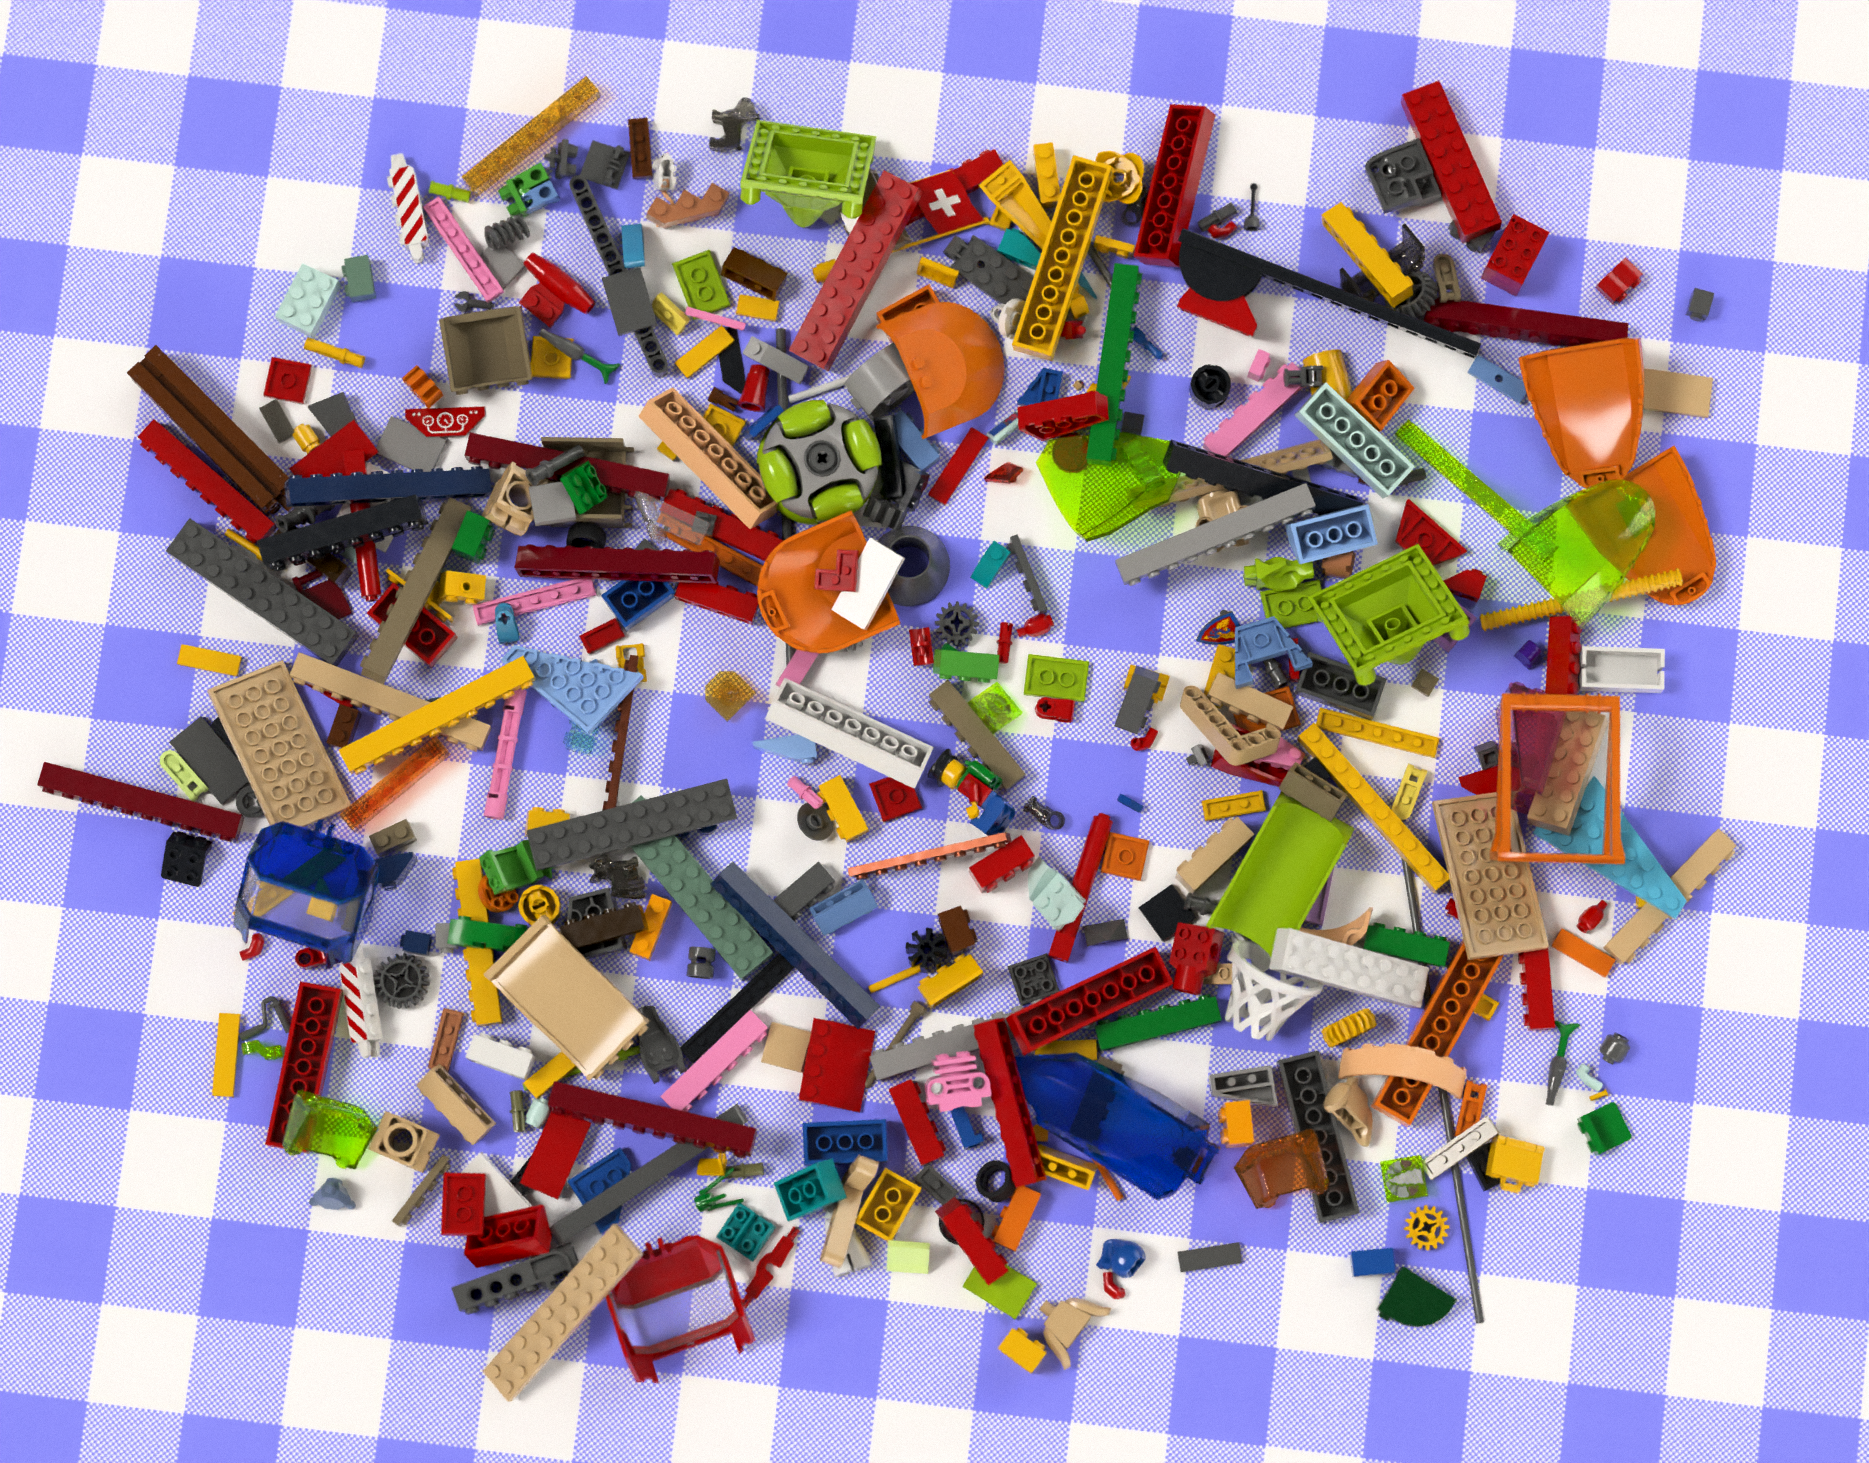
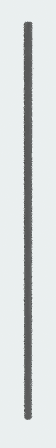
(1448, 1125)

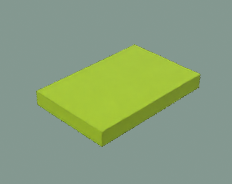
(701, 283)
(1291, 606)
(1056, 678)
(1006, 1293)

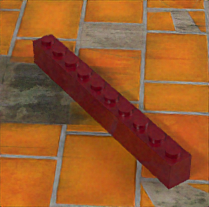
(1522, 323)
(612, 475)
(617, 564)
(141, 801)
(652, 1119)

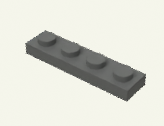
(1030, 583)

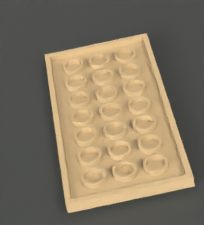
(279, 747)
(1491, 897)

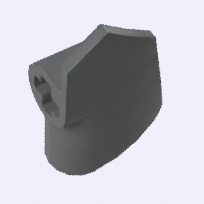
(333, 413)

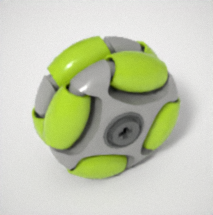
(834, 428)

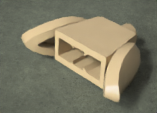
(1351, 1108)
(1066, 1323)

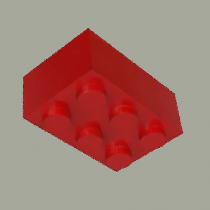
(1002, 865)

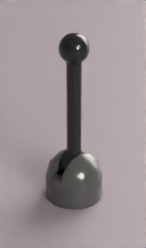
(1252, 222)

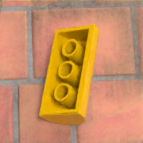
(1334, 371)

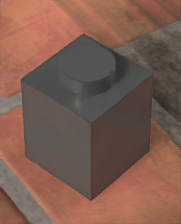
(1699, 304)

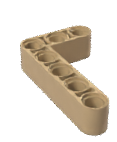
(1222, 735)
(845, 1211)

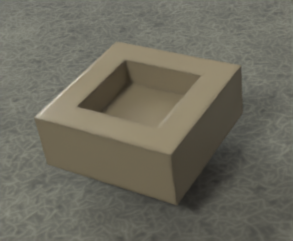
(1425, 682)

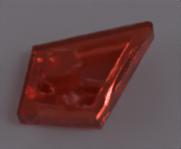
(1004, 474)

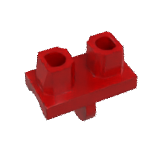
(921, 646)

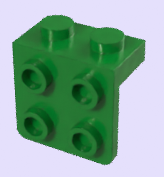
(1603, 1128)

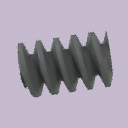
(506, 230)

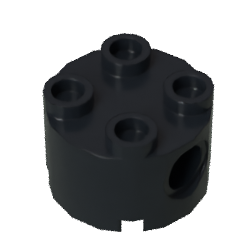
(1210, 386)

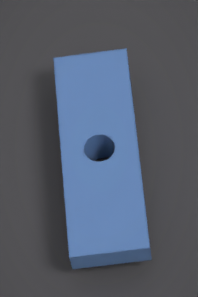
(1487, 372)

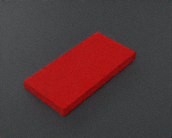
(329, 455)
(555, 1154)

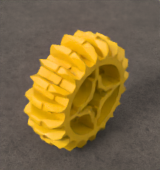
(1349, 1027)

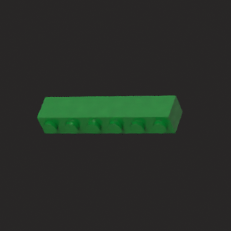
(1159, 1023)

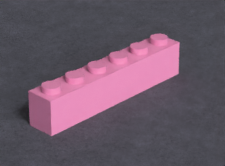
(1253, 415)
(715, 1062)

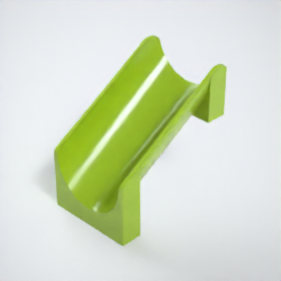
(1281, 872)

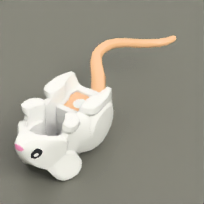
(664, 175)

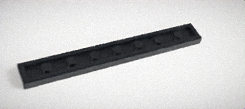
(736, 1008)

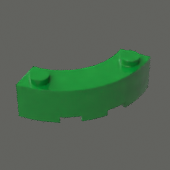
(477, 934)

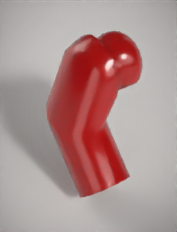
(1222, 233)

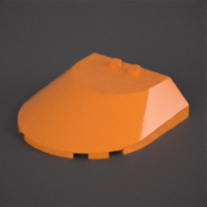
(950, 362)
(800, 612)

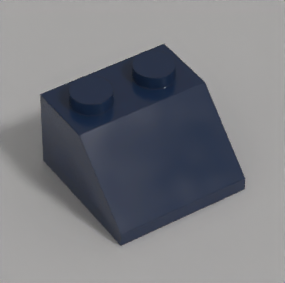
(395, 869)

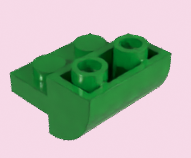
(583, 487)

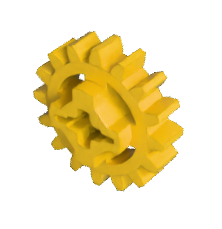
(1421, 1217)

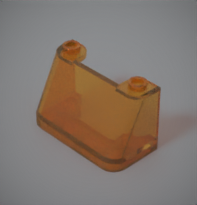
(1282, 1168)

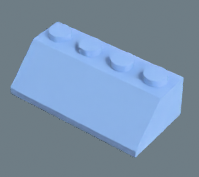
(1331, 534)

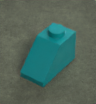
(990, 564)

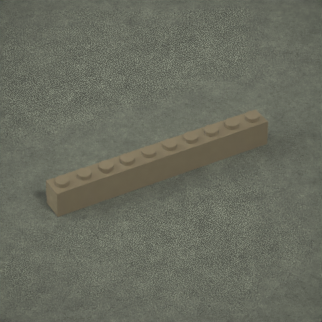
(415, 592)

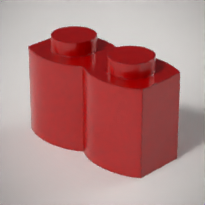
(1619, 280)

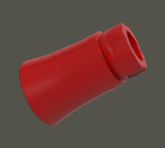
(755, 389)

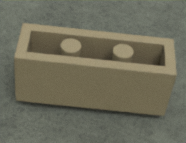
(1313, 791)

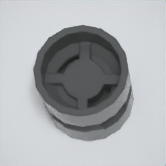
(701, 970)

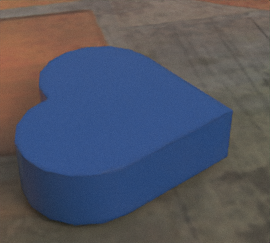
(1130, 803)

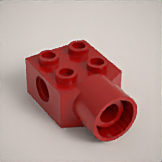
(1194, 956)

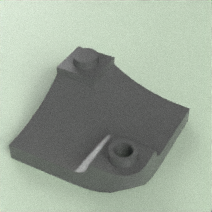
(1402, 177)

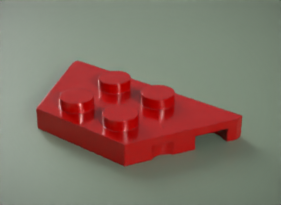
(1420, 529)

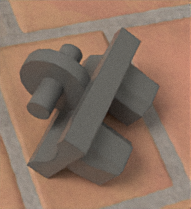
(563, 151)

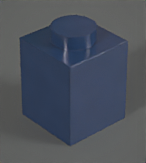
(416, 943)

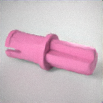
(805, 792)

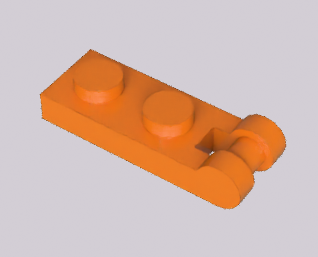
(1470, 1107)

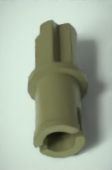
(517, 1111)
(746, 1170)

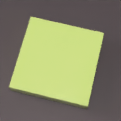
(908, 1256)

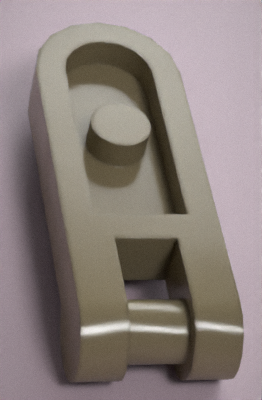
(1446, 278)

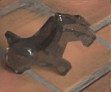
(732, 123)
(623, 882)

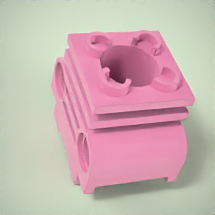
(956, 1082)

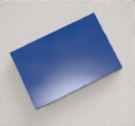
(762, 422)

